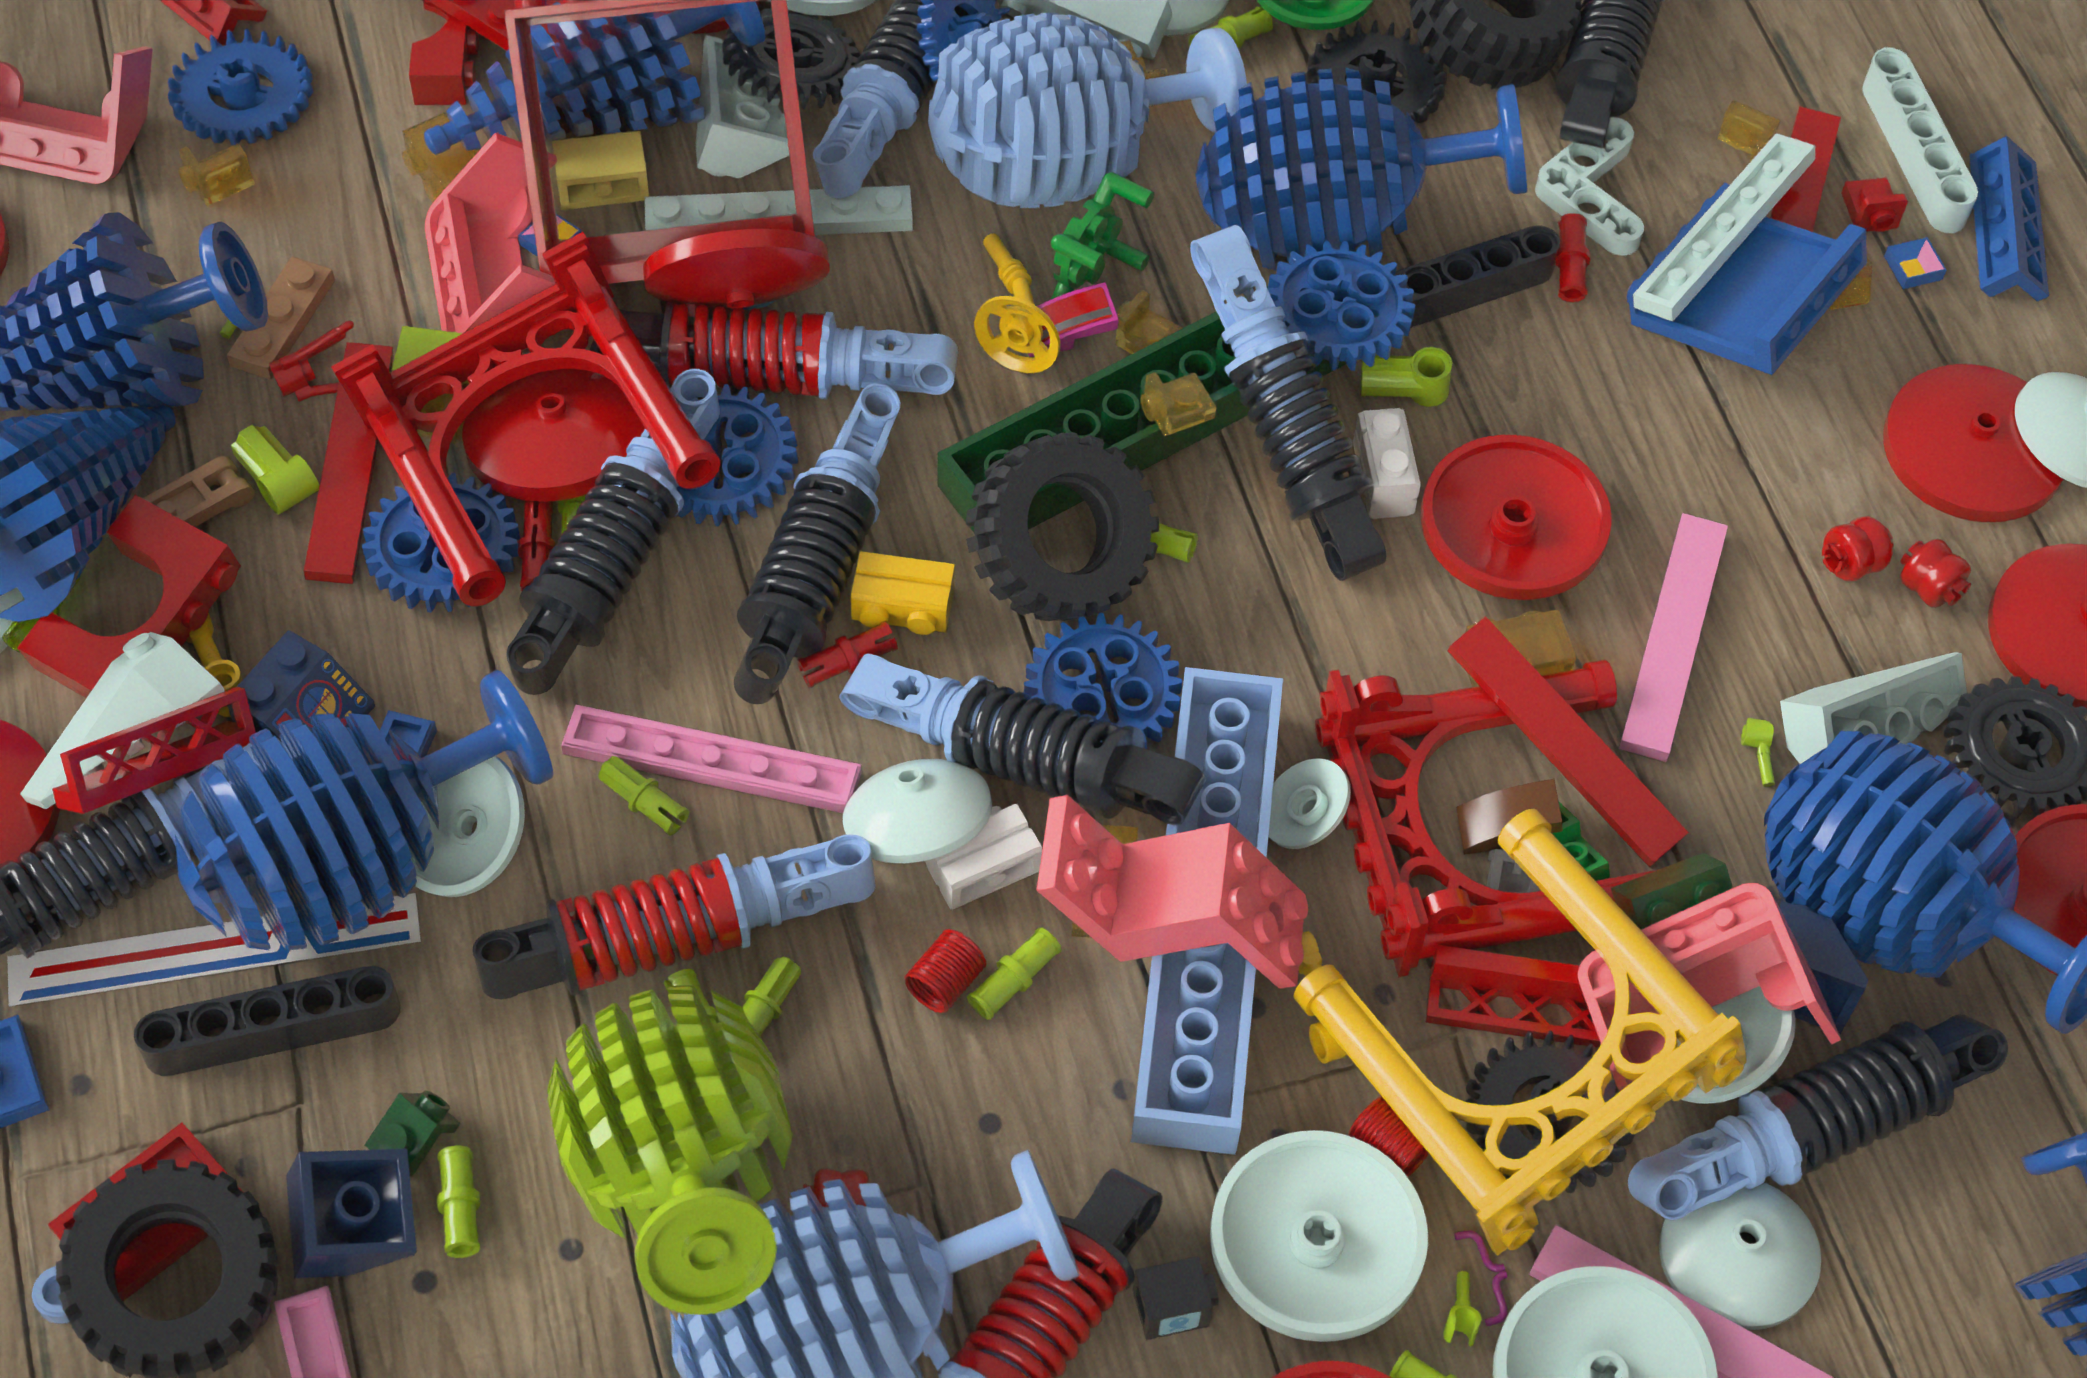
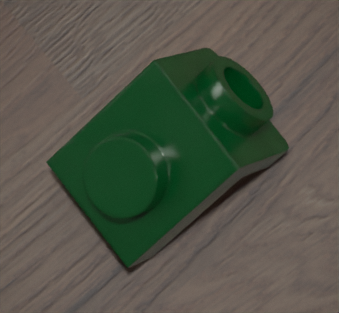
(415, 1124)

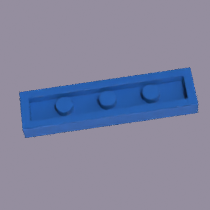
(2008, 220)

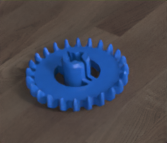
(943, 26)
(233, 74)

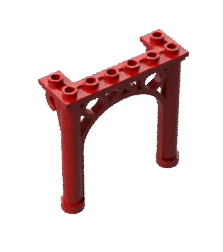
(490, 360)
(1378, 719)

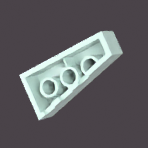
(1132, 20)

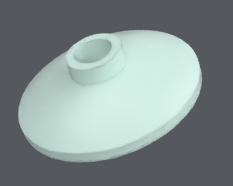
(1308, 803)

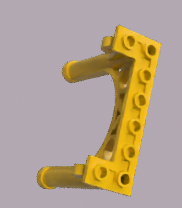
(1708, 1055)

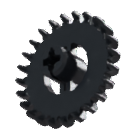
(819, 54)
(1379, 60)
(2020, 764)
(1550, 1069)

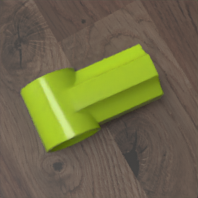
(1420, 376)
(278, 475)

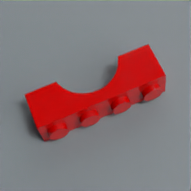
(442, 63)

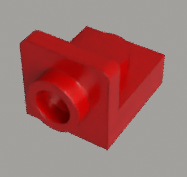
(1874, 204)

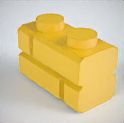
(903, 592)

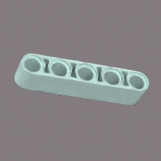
(1920, 140)

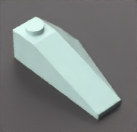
(738, 128)
(136, 687)
(1887, 702)

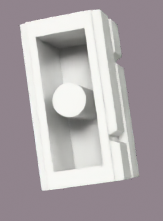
(1389, 460)
(993, 859)

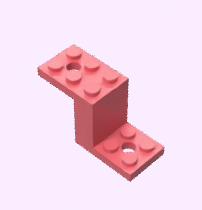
(1172, 892)

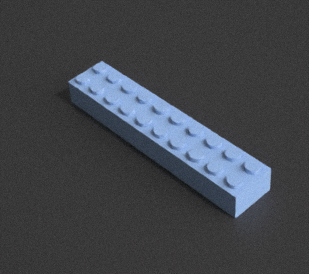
(1204, 995)

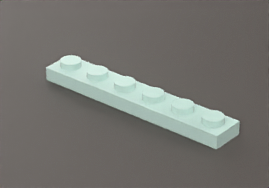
(863, 212)
(1724, 227)

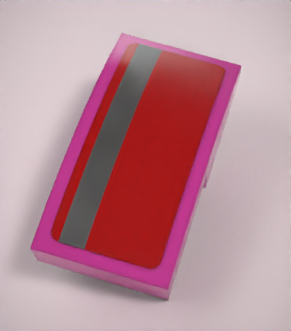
(1080, 315)

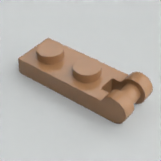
(194, 501)

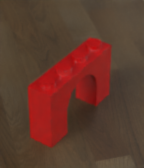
(193, 574)

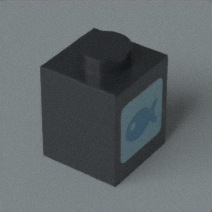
(1174, 1297)

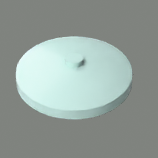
(1318, 1236)
(1602, 1327)

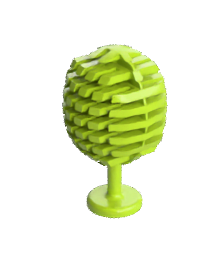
(662, 1133)

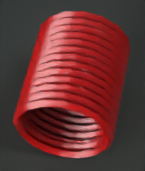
(945, 971)
(1387, 1133)

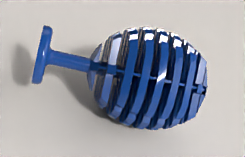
(1332, 163)
(333, 819)
(1909, 863)

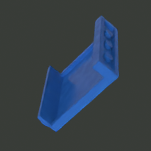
(1763, 292)

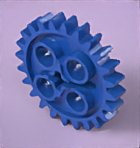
(1343, 303)
(765, 455)
(425, 572)
(1144, 677)

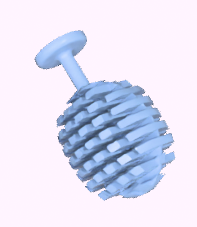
(1057, 103)
(858, 1287)

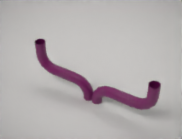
(1492, 1267)

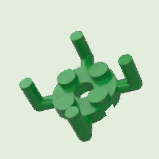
(1087, 239)

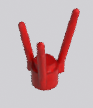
(295, 371)

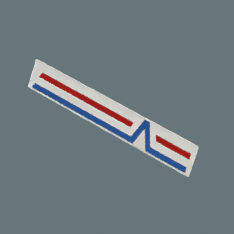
(187, 955)

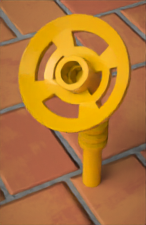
(1019, 324)

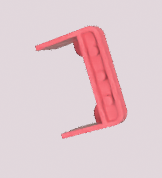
(70, 141)
(475, 238)
(1722, 952)

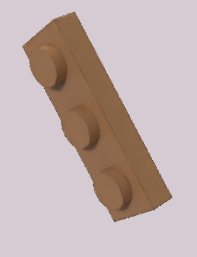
(290, 308)

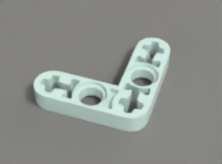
(1579, 186)

